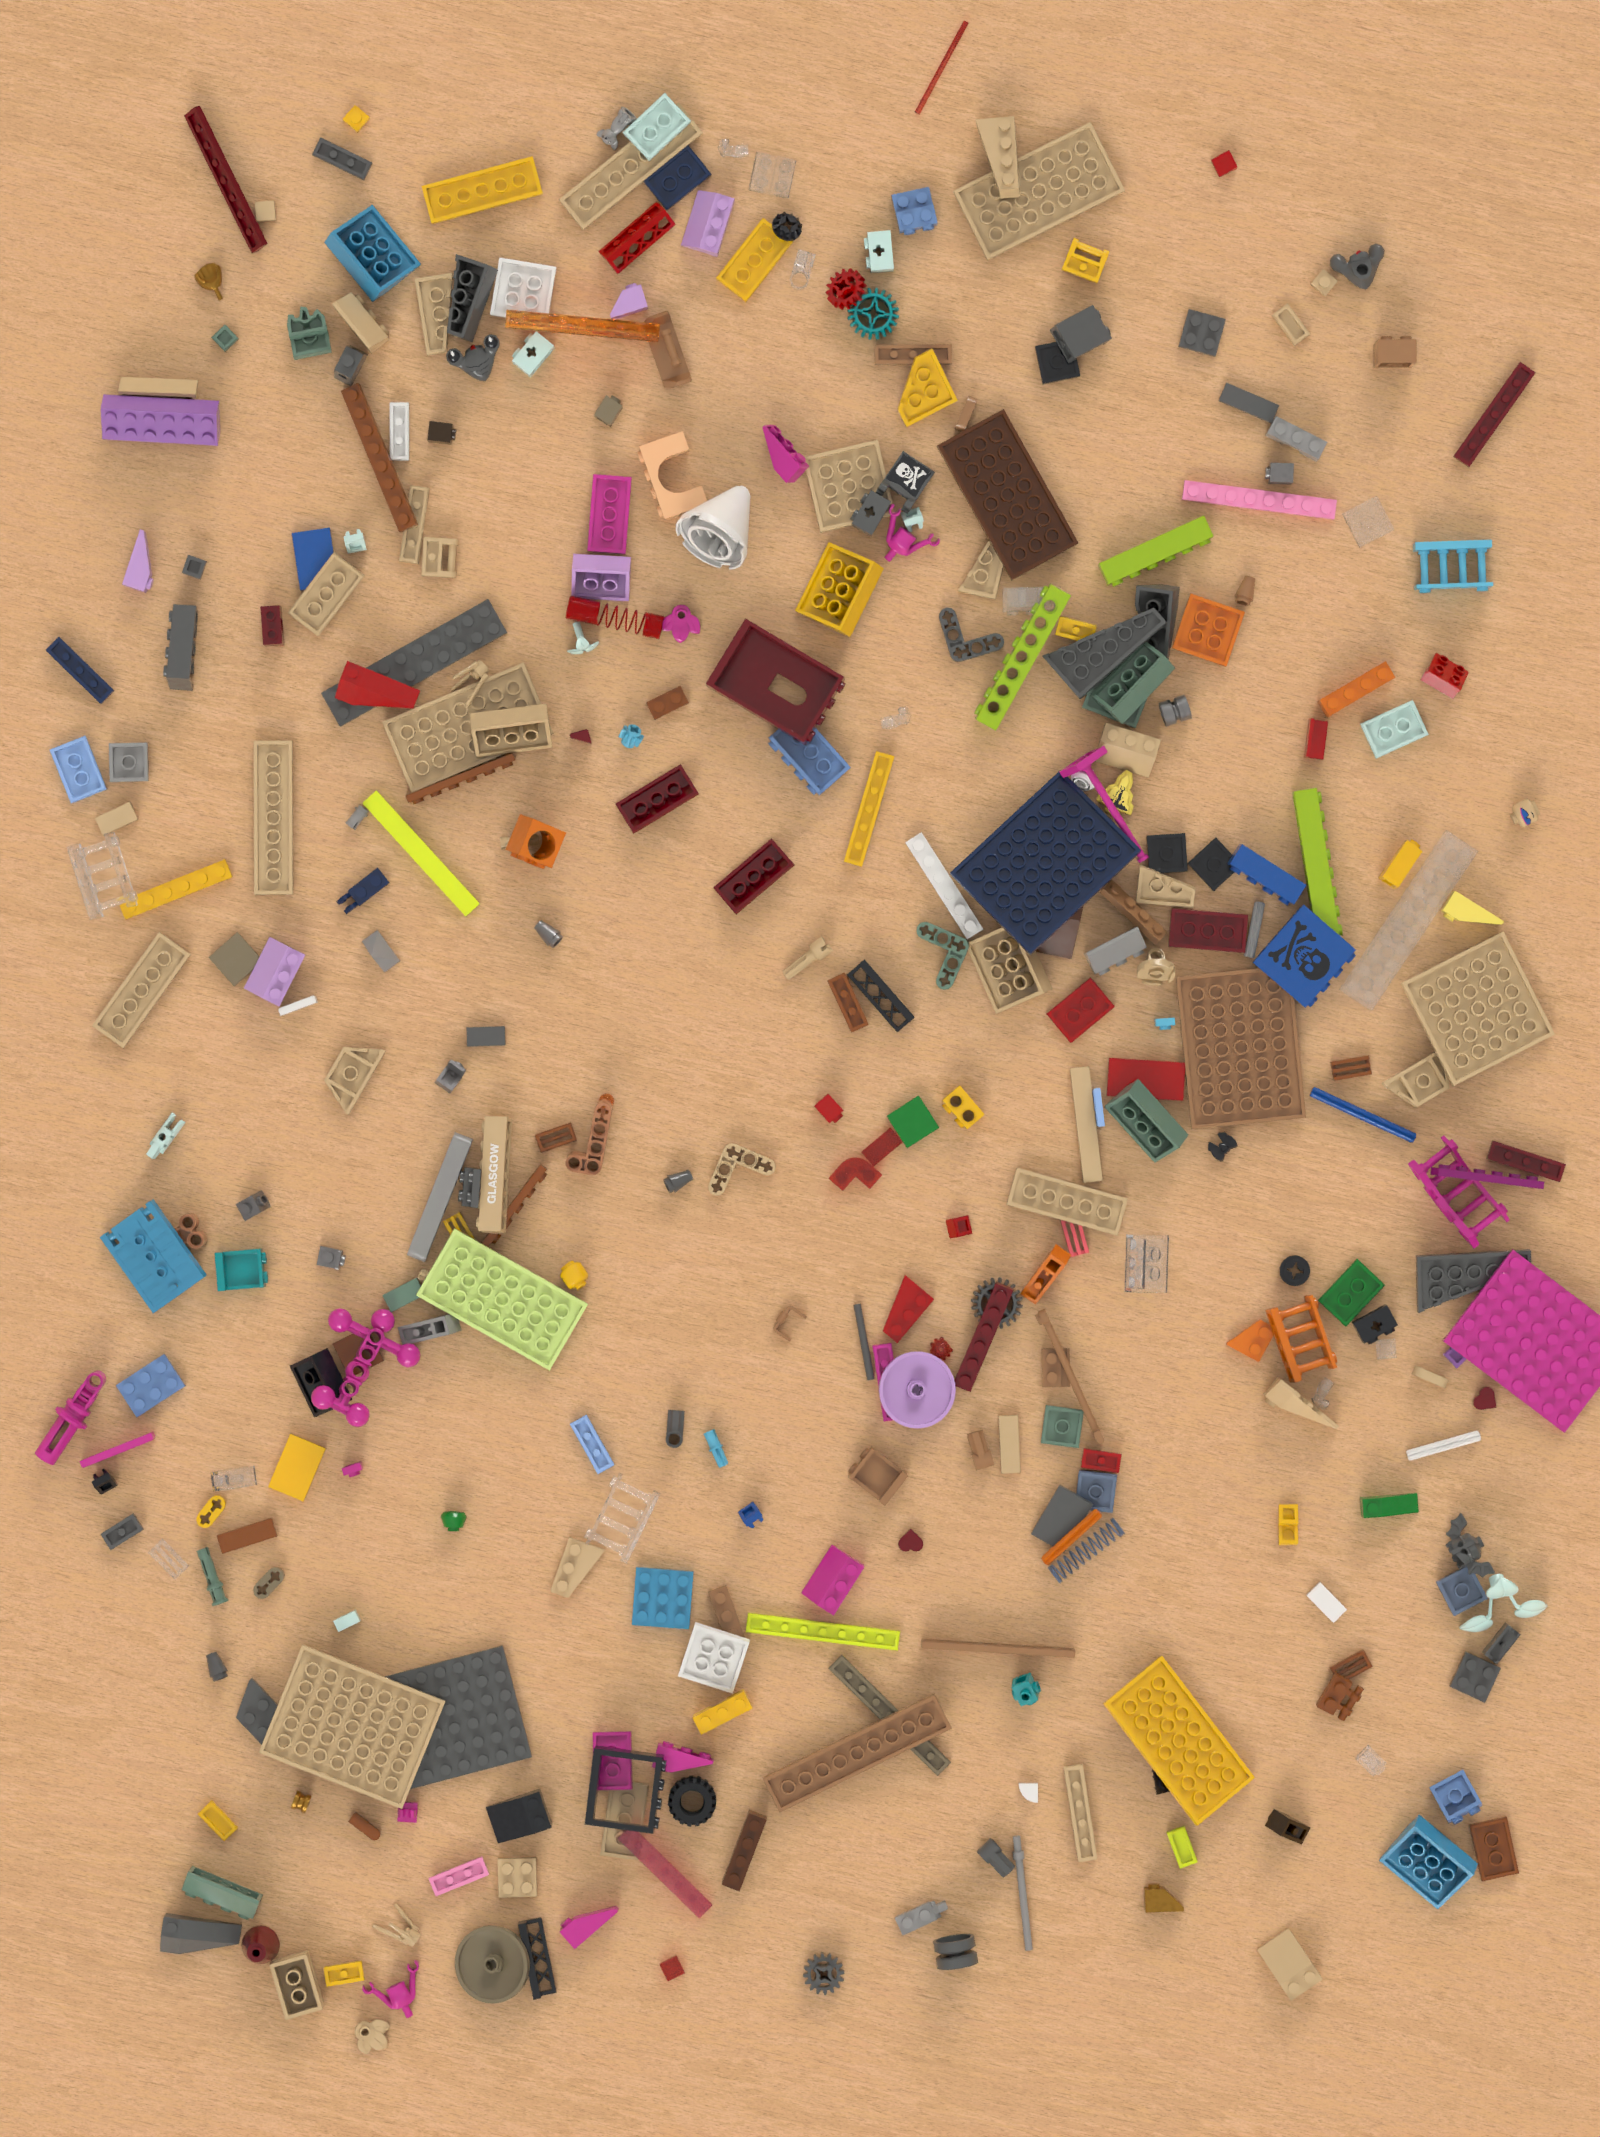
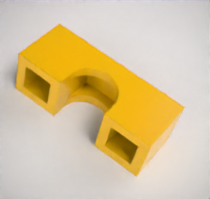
(724, 1711)

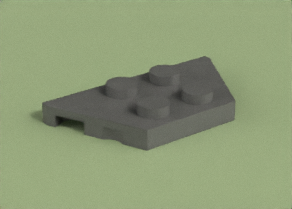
(256, 1710)

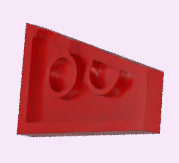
(906, 1309)

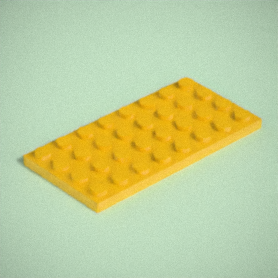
(1179, 1740)

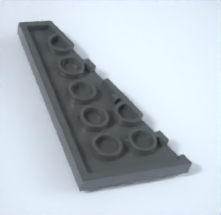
(1455, 1274)

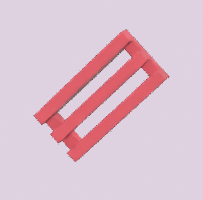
(1079, 1252)

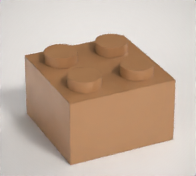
(1395, 352)

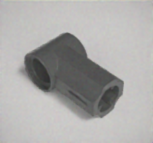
(675, 1425)
(993, 1854)

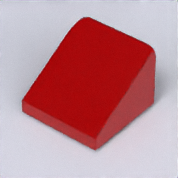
(1224, 163)
(959, 1226)

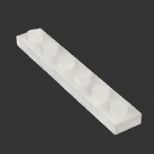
(944, 885)

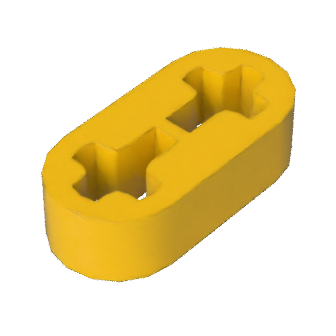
(214, 1514)

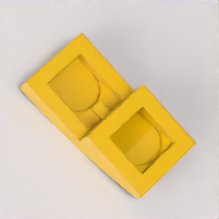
(1288, 1524)

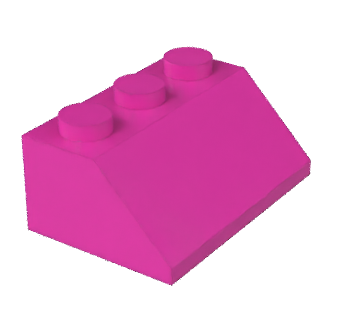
(832, 1579)

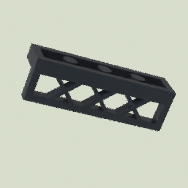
(886, 991)
(533, 1976)

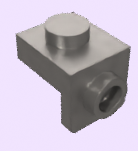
(450, 1076)
(253, 1205)

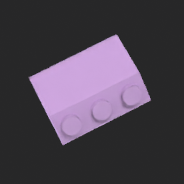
(708, 222)
(601, 577)
(274, 971)

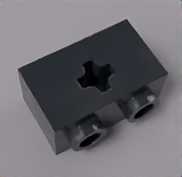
(1364, 1324)

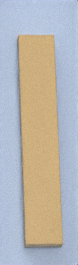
(1086, 1124)

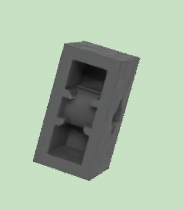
(878, 504)

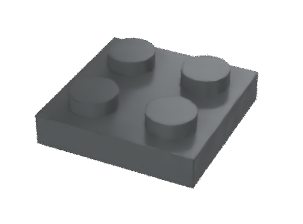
(1202, 333)
(1475, 1677)

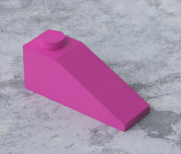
(584, 1925)

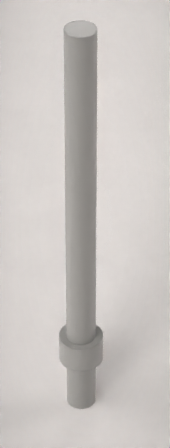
(1018, 1856)

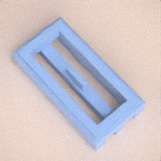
(1098, 1108)

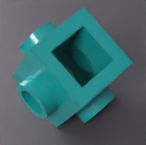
(1025, 1689)

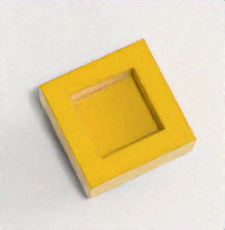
(356, 118)

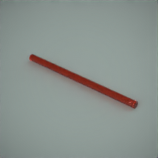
(941, 67)

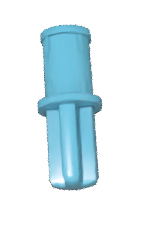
(716, 1448)

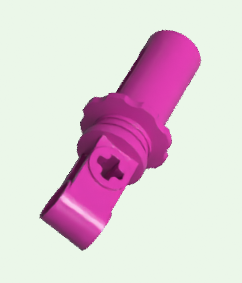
(74, 1413)

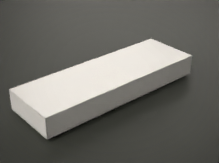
(399, 431)

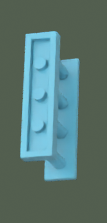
(1443, 549)

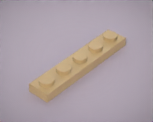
(1080, 1813)

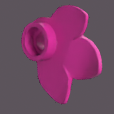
(681, 626)

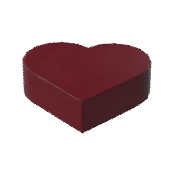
(1485, 1399)
(910, 1541)

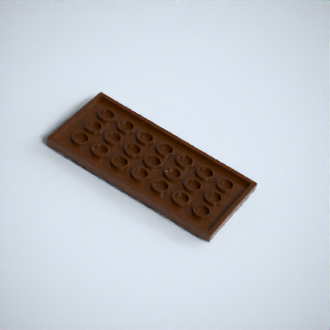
(1007, 494)

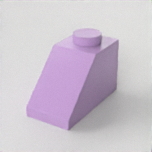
(629, 302)

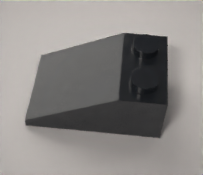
(519, 1816)

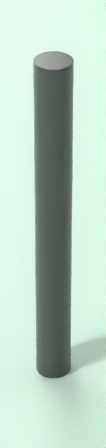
(863, 1341)

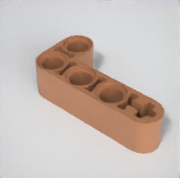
(595, 1136)

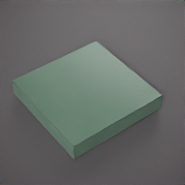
(1062, 1426)

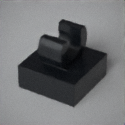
(104, 1483)

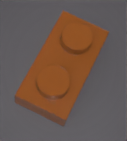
(667, 702)

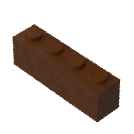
(744, 1850)

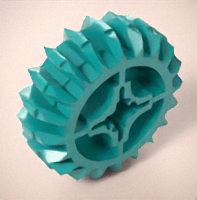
(882, 314)

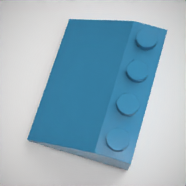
(372, 253)
(1429, 1862)

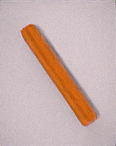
(1071, 1537)

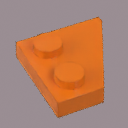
(1253, 1340)

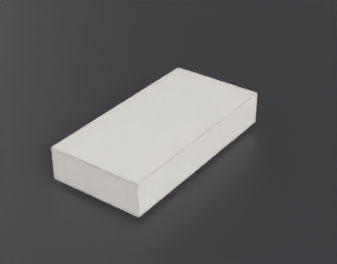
(297, 1005)
(1326, 1602)

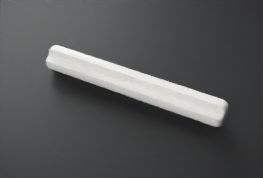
(1443, 1445)

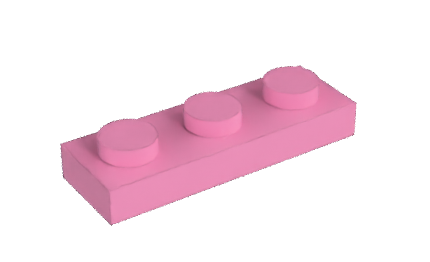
(459, 1876)

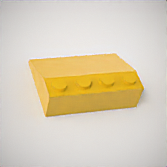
(839, 589)

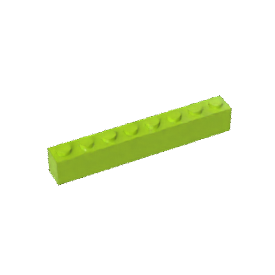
(1316, 857)

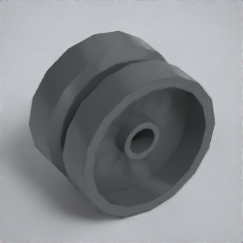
(955, 1951)

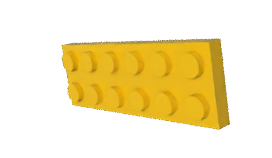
(482, 190)

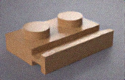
(1052, 1369)

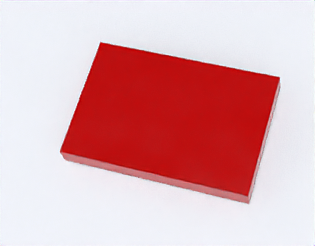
(1080, 1010)

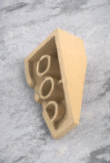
(1288, 1399)

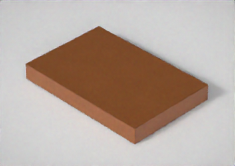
(1493, 1848)

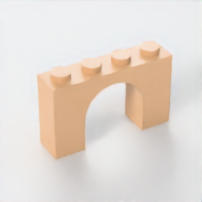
(654, 455)

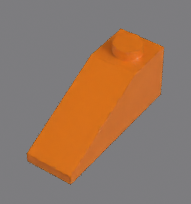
(1046, 1274)

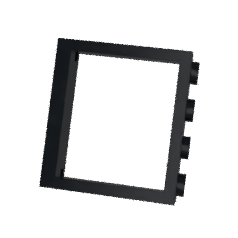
(658, 1786)

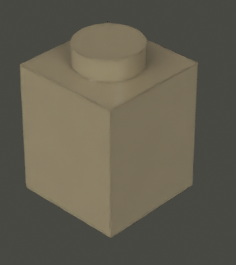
(608, 410)

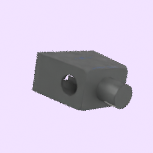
(349, 365)

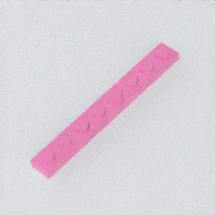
(1259, 499)

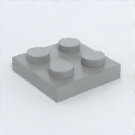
(128, 762)

